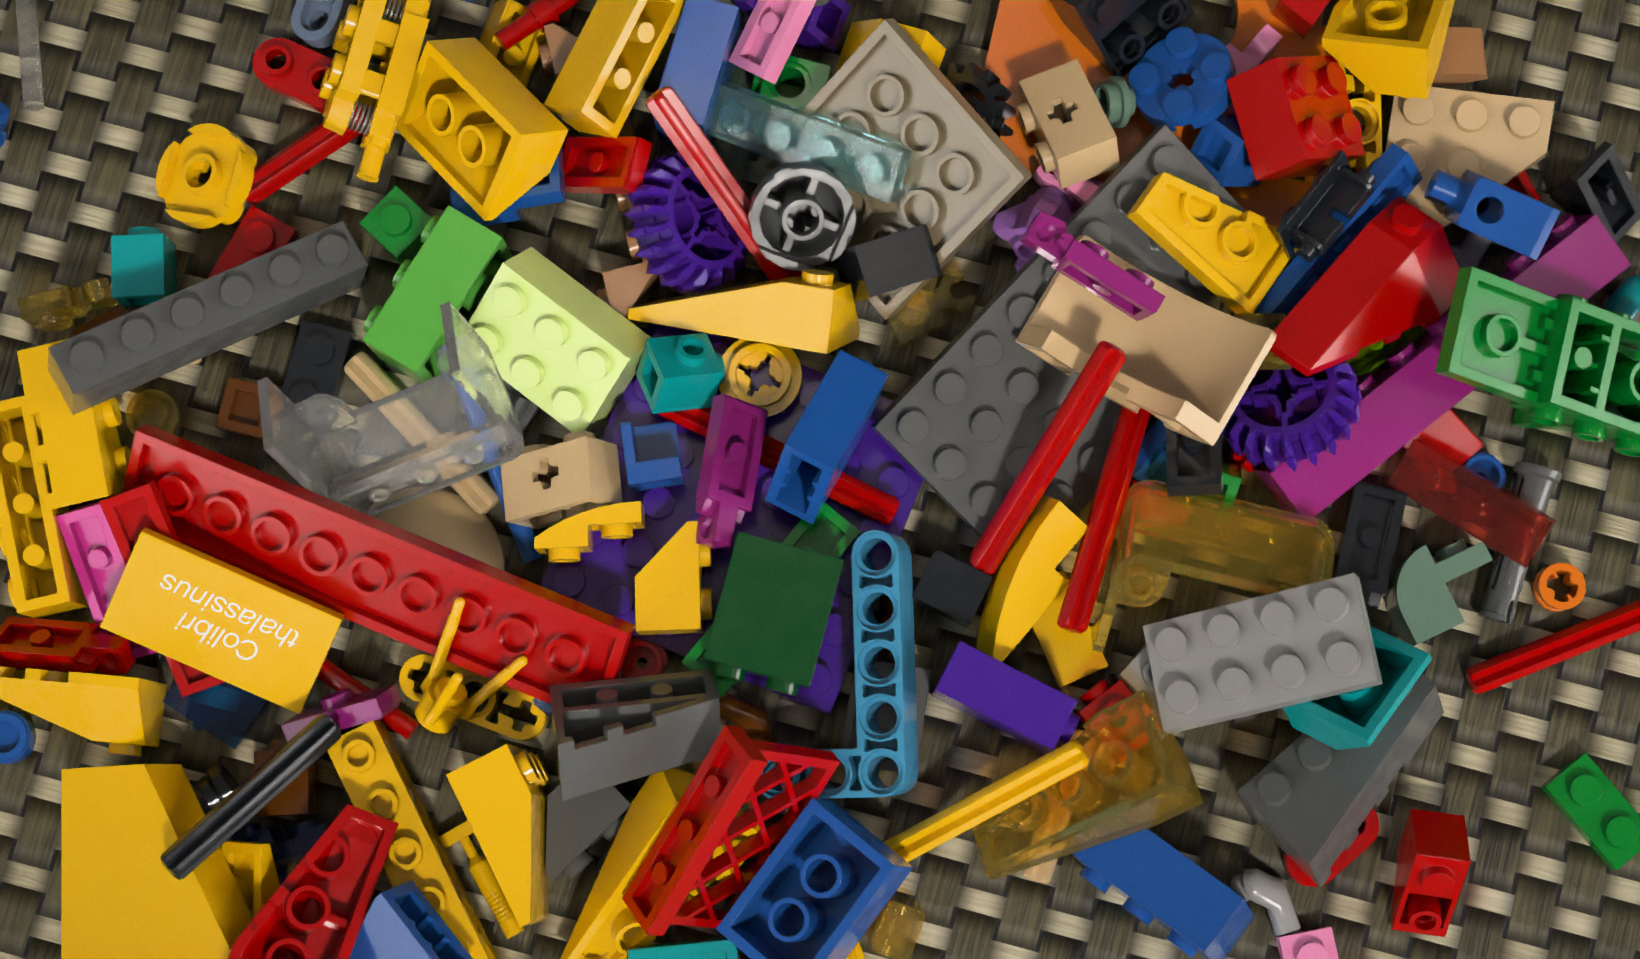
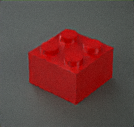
(1295, 116)

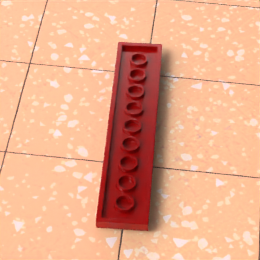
(376, 569)

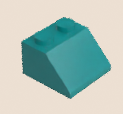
(1360, 715)

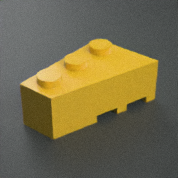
(80, 448)

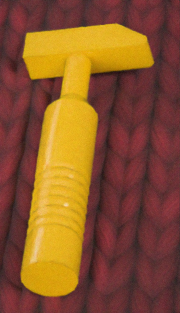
(484, 878)

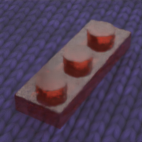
(1471, 502)

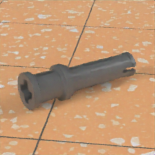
(1533, 486)

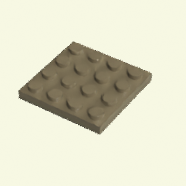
(956, 163)

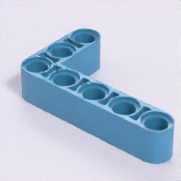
(870, 688)

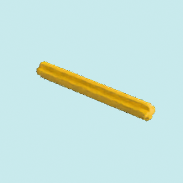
(989, 801)

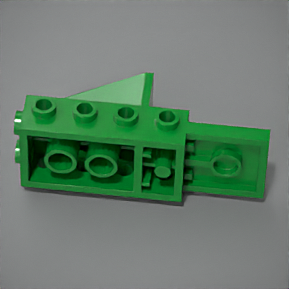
(1548, 355)

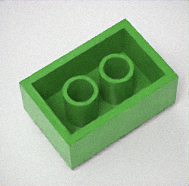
(451, 266)

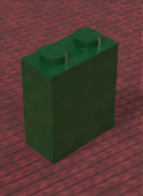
(773, 613)

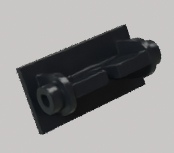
(1308, 225)

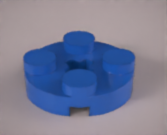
(1172, 58)

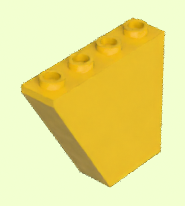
(112, 877)

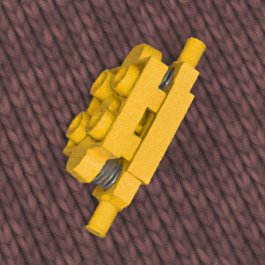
(383, 93)

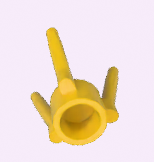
(446, 697)

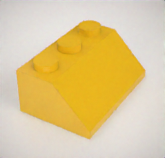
(478, 125)

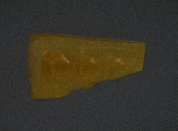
(1130, 784)

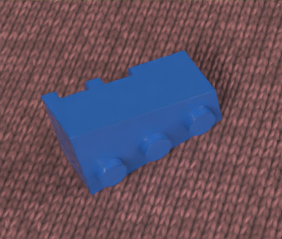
(1169, 889)

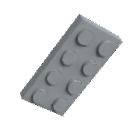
(1262, 654)

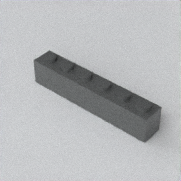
(206, 317)

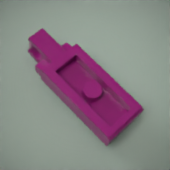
(1090, 268)
(728, 469)

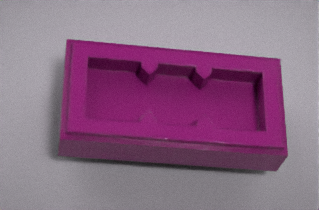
(347, 709)

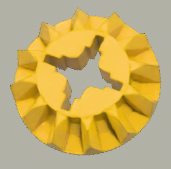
(783, 369)

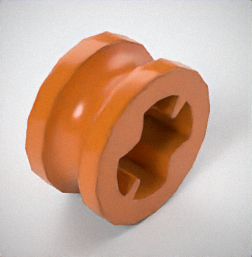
(1571, 577)

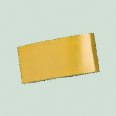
(575, 534)

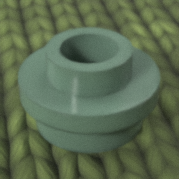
(1116, 100)

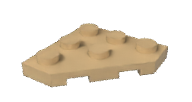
(1471, 132)

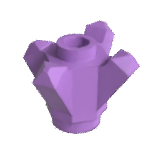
(1014, 221)

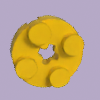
(225, 191)

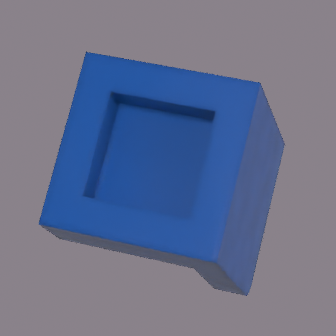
(1224, 153)
(652, 455)

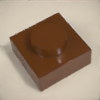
(240, 409)

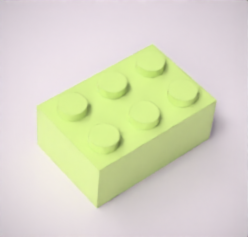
(557, 341)

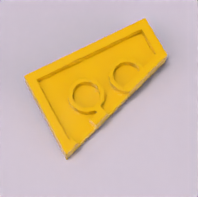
(1220, 246)

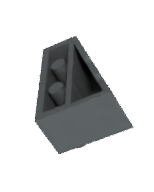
(631, 727)

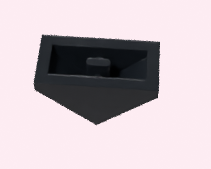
(1602, 189)
(889, 262)

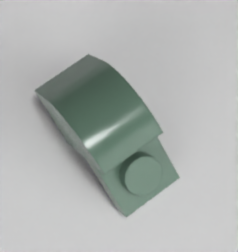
(1419, 594)

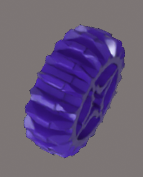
(683, 229)
(1315, 415)

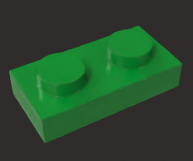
(1596, 810)

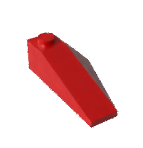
(1381, 285)

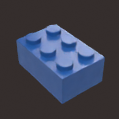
(816, 889)

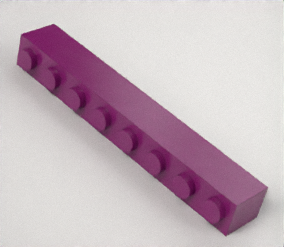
(1408, 392)

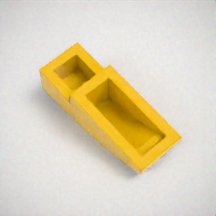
(1027, 577)

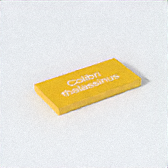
(221, 620)

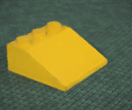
(508, 815)

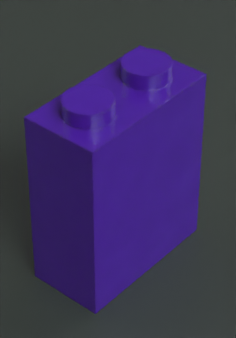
(1007, 699)

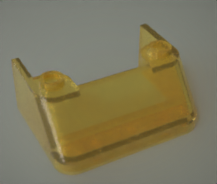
(1209, 541)

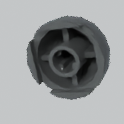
(801, 215)

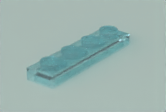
(796, 135)

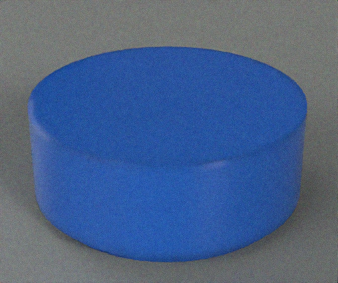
(16, 737)

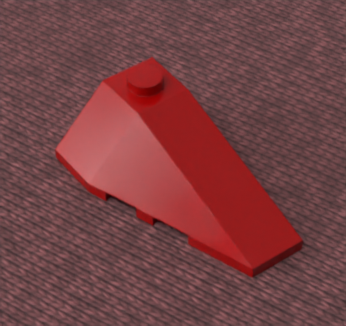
(324, 896)

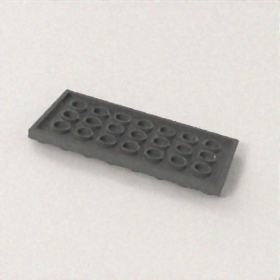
(990, 400)

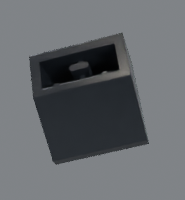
(1121, 29)

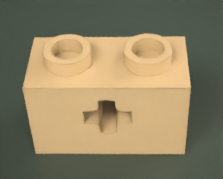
(1068, 124)
(560, 480)

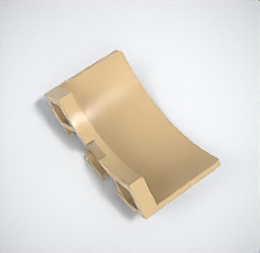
(1180, 363)

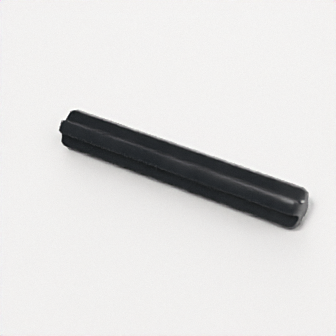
(250, 796)

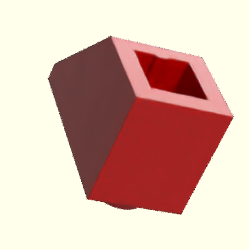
(1429, 872)

